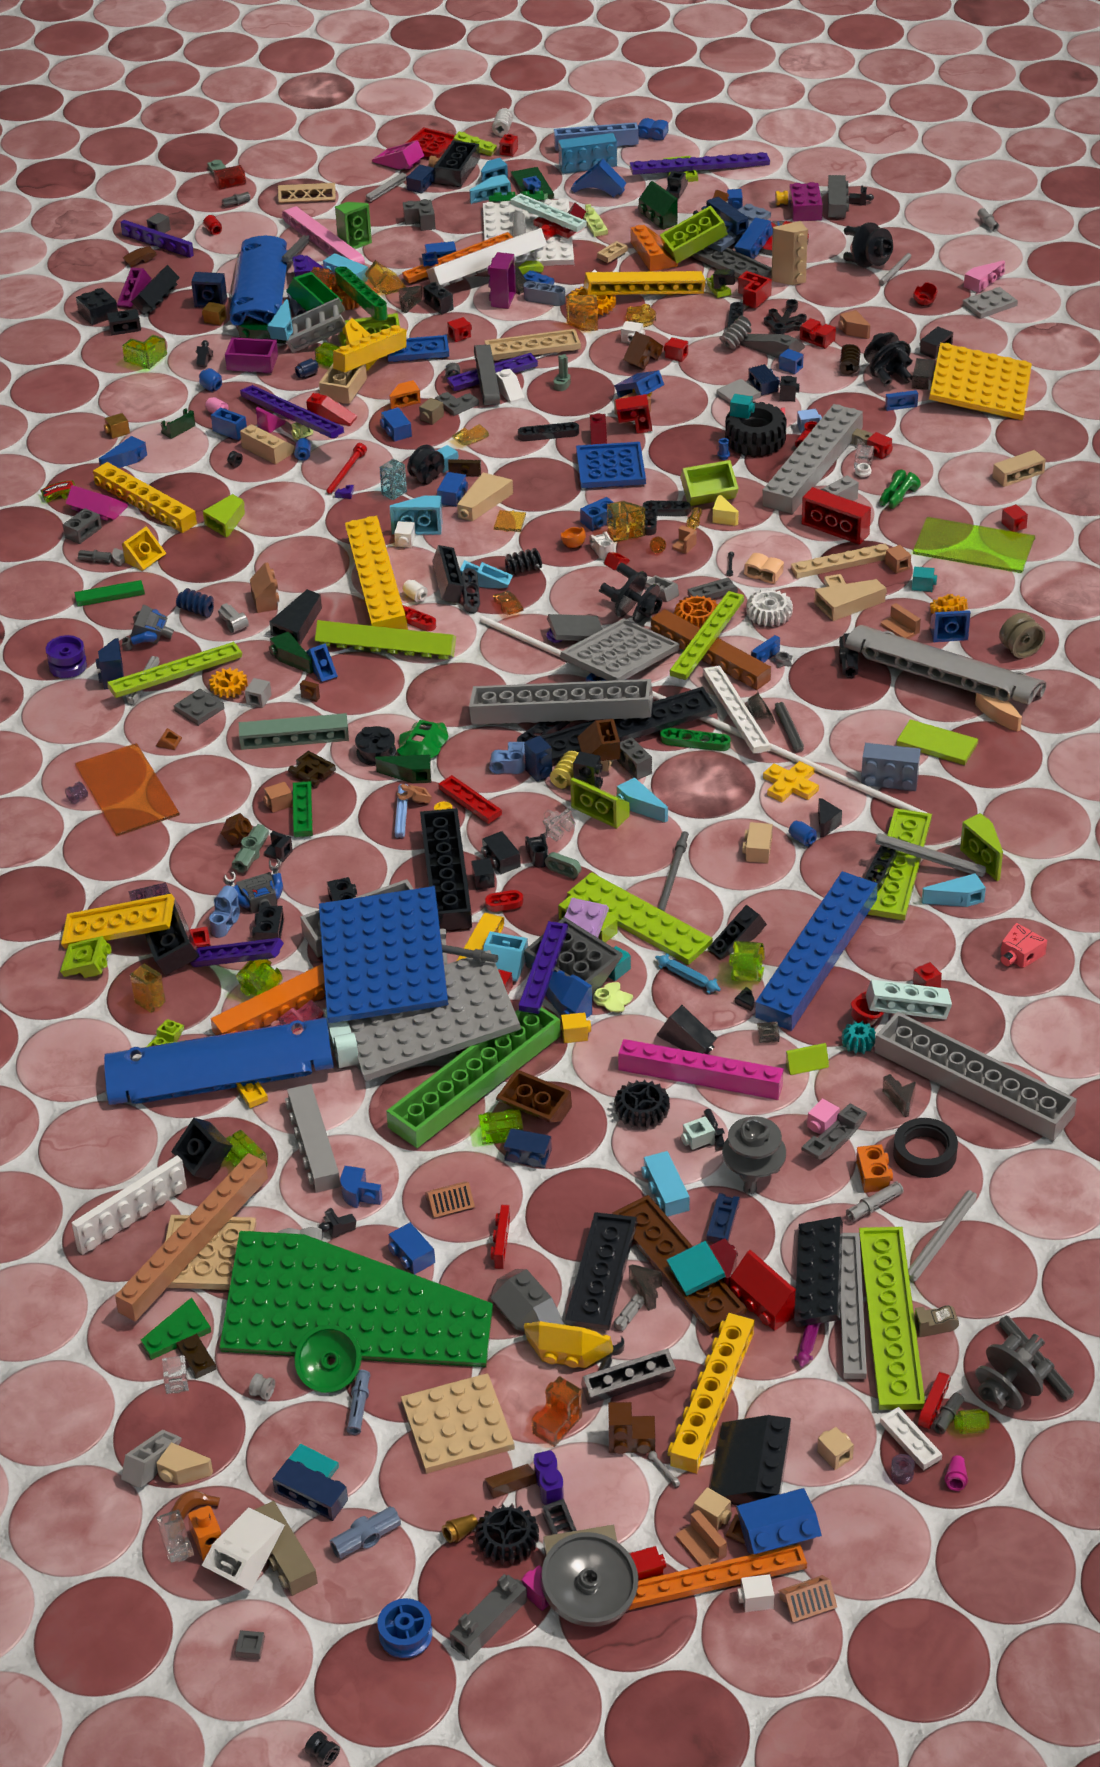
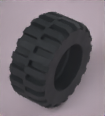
(760, 433)

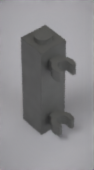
(488, 1616)

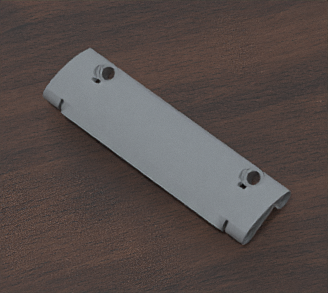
(944, 665)

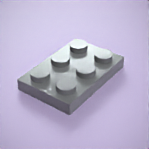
(990, 302)

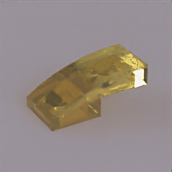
(472, 436)

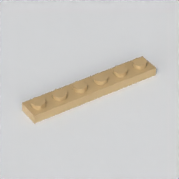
(839, 561)

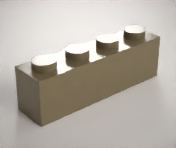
(288, 1556)

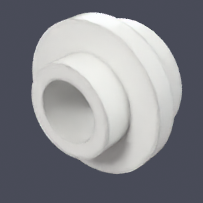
(863, 470)

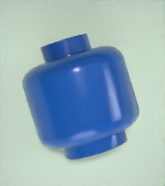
(210, 379)

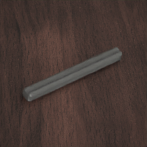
(295, 249)
(1053, 1377)

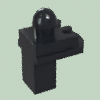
(855, 198)
(203, 354)
(337, 1225)

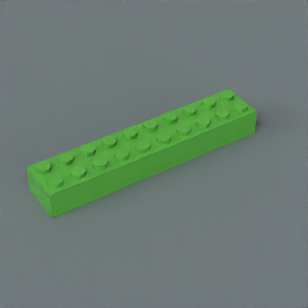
(470, 1078)

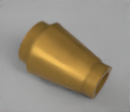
(458, 1528)

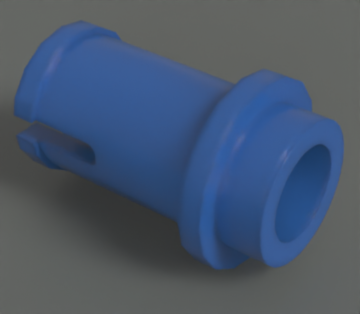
(723, 452)

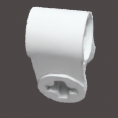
(601, 544)

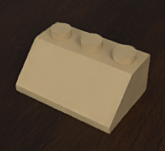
(265, 444)

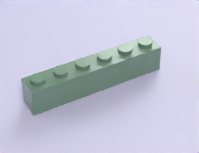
(293, 731)

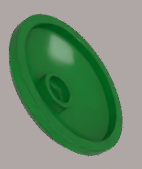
(316, 1350)

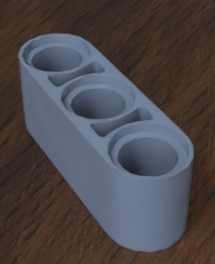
(544, 293)

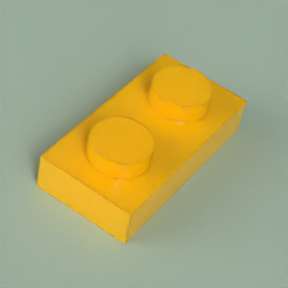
(252, 1094)

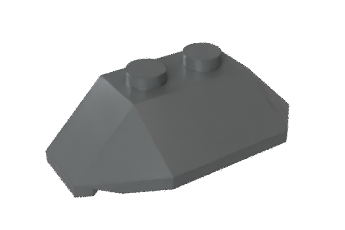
(524, 1300)

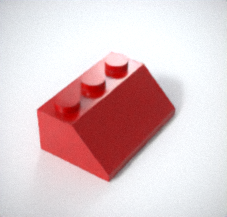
(763, 1291)

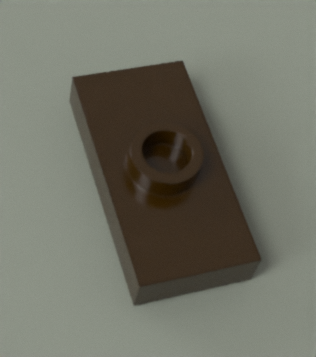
(465, 467)

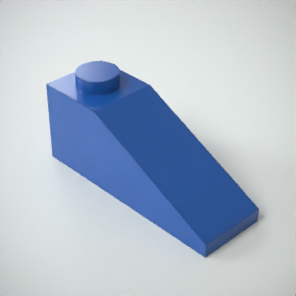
(125, 453)

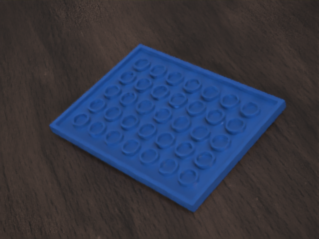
(382, 955)

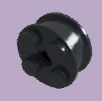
(425, 464)
(373, 743)

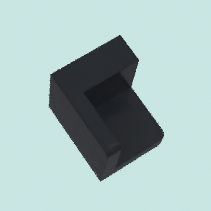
(723, 277)
(280, 846)

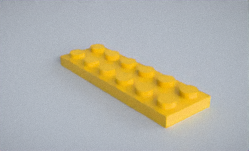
(119, 920)

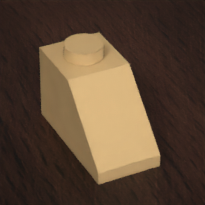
(183, 1465)

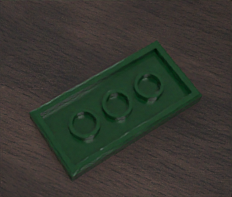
(518, 176)

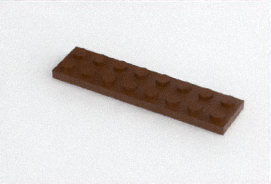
(660, 1240)

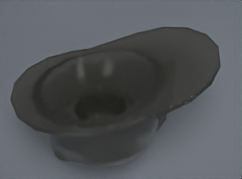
(758, 708)

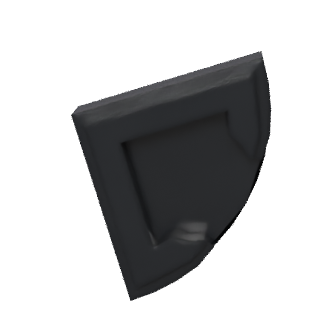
(745, 999)

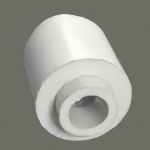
(415, 590)

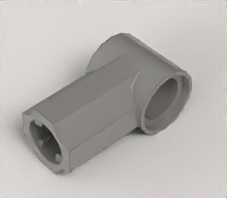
(234, 620)

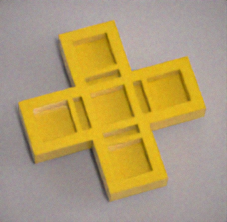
(790, 781)

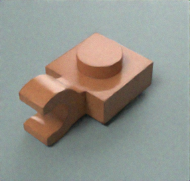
(417, 793)

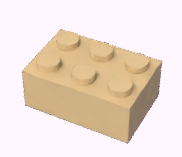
(342, 385)

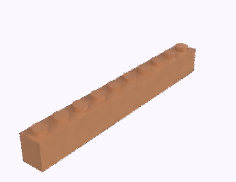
(191, 1237)

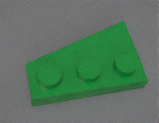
(179, 1325)

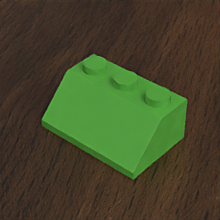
(353, 223)

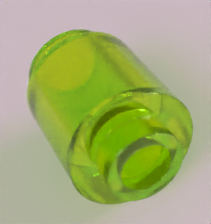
(971, 1421)

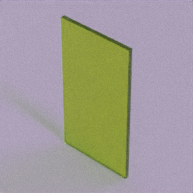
(974, 544)

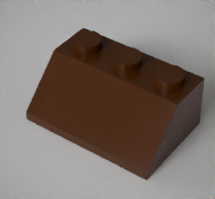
(536, 1097)

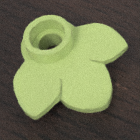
(612, 997)

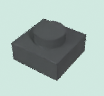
(250, 1644)

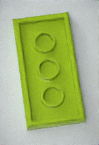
(937, 742)

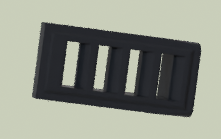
(555, 1507)

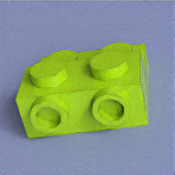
(86, 957)

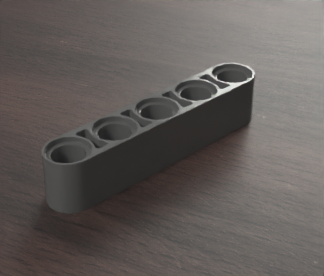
(487, 374)

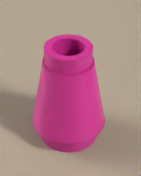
(956, 1475)

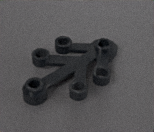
(780, 327)

